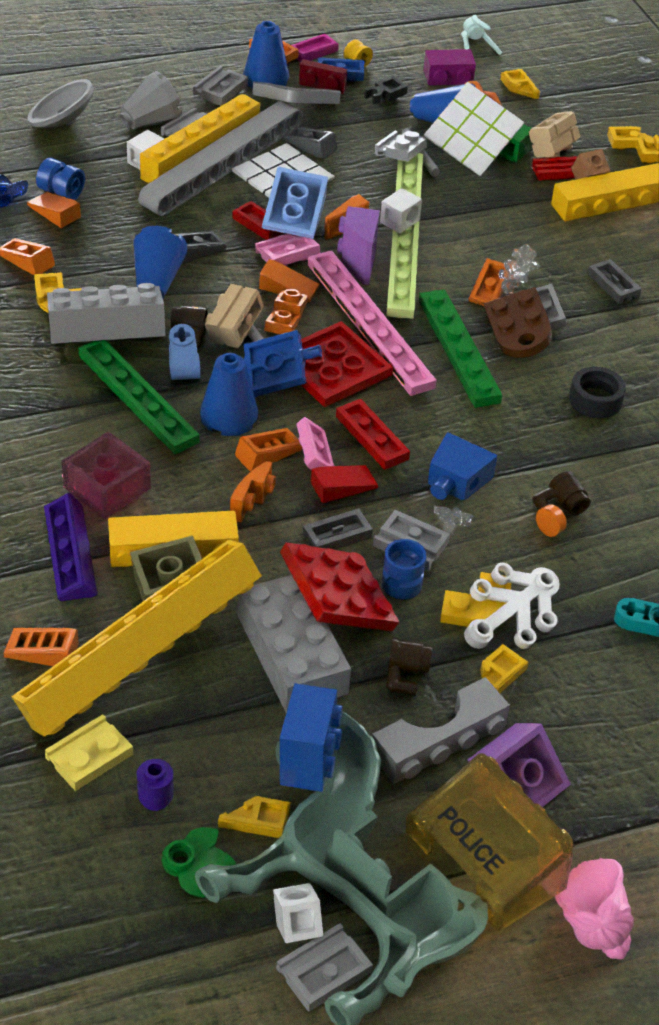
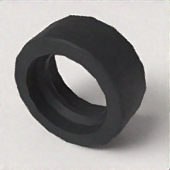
(597, 378)

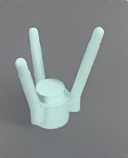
(474, 29)

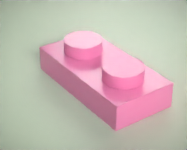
(314, 444)

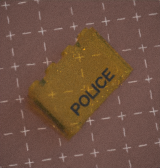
(496, 838)

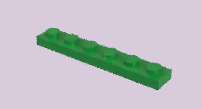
(460, 348)
(139, 396)

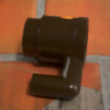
(193, 317)
(568, 493)
(408, 658)

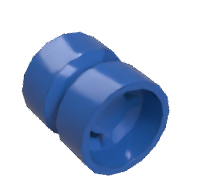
(60, 178)
(403, 569)

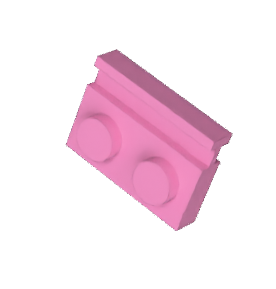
(287, 248)

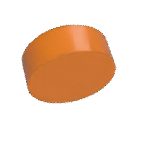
(551, 520)

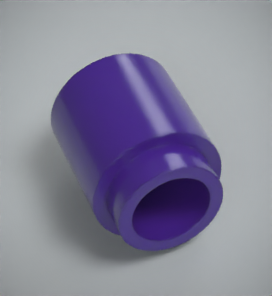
(155, 784)

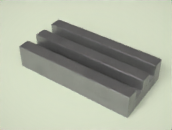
(618, 285)
(340, 535)

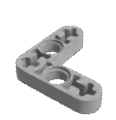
(296, 95)

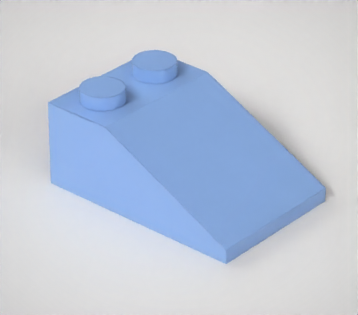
(295, 202)

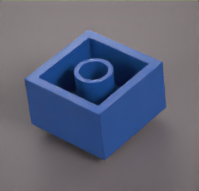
(310, 737)

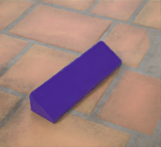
(70, 549)

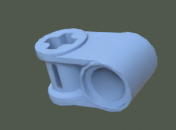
(183, 354)

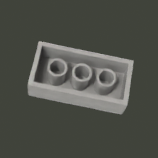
(106, 313)
(291, 640)

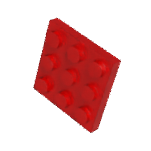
(345, 365)
(339, 587)

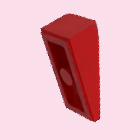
(341, 481)

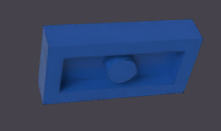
(355, 67)

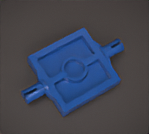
(278, 362)

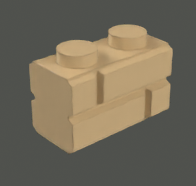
(554, 135)
(233, 315)

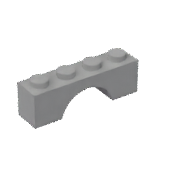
(410, 748)

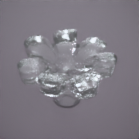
(525, 259)
(511, 276)
(452, 518)

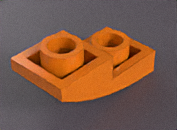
(286, 312)
(252, 490)

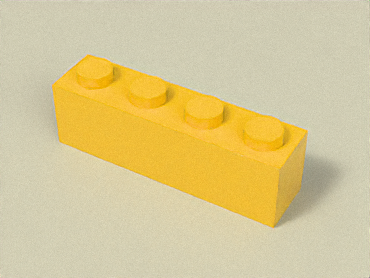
(141, 532)

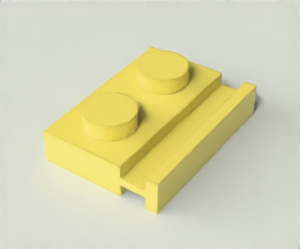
(89, 752)

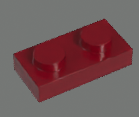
(322, 76)

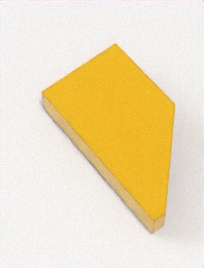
(519, 83)
(503, 667)
(258, 816)

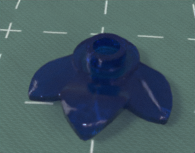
(10, 191)

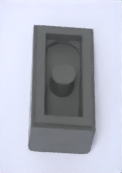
(313, 141)
(201, 244)

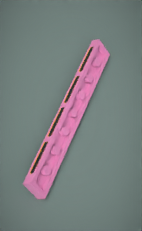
(372, 323)

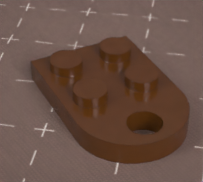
(518, 320)

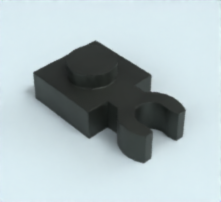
(387, 88)

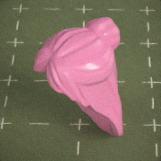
(598, 907)

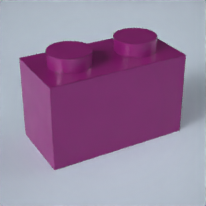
(449, 66)

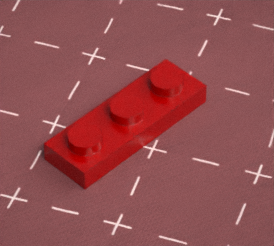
(372, 434)

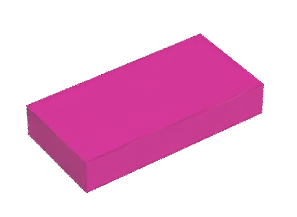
(316, 47)

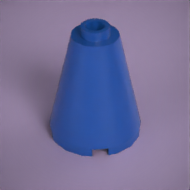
(267, 56)
(432, 103)
(158, 256)
(229, 398)

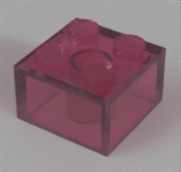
(106, 474)

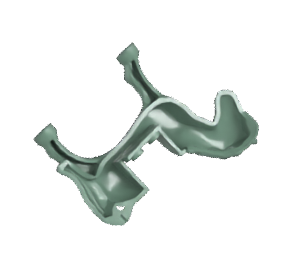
(324, 844)

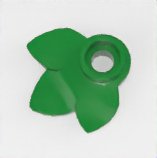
(199, 851)

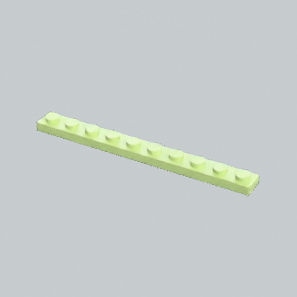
(405, 247)

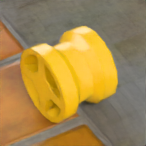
(357, 51)

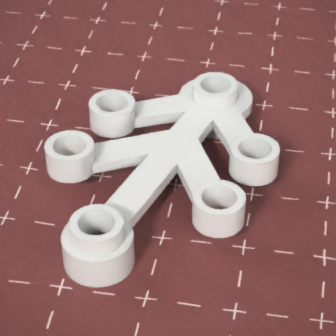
(516, 602)

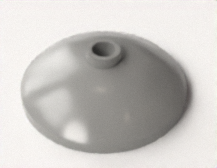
(62, 105)

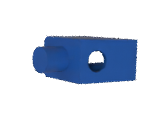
(460, 468)

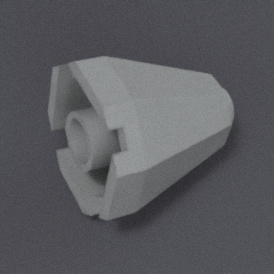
(151, 103)

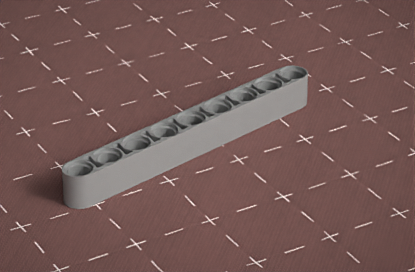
(219, 158)

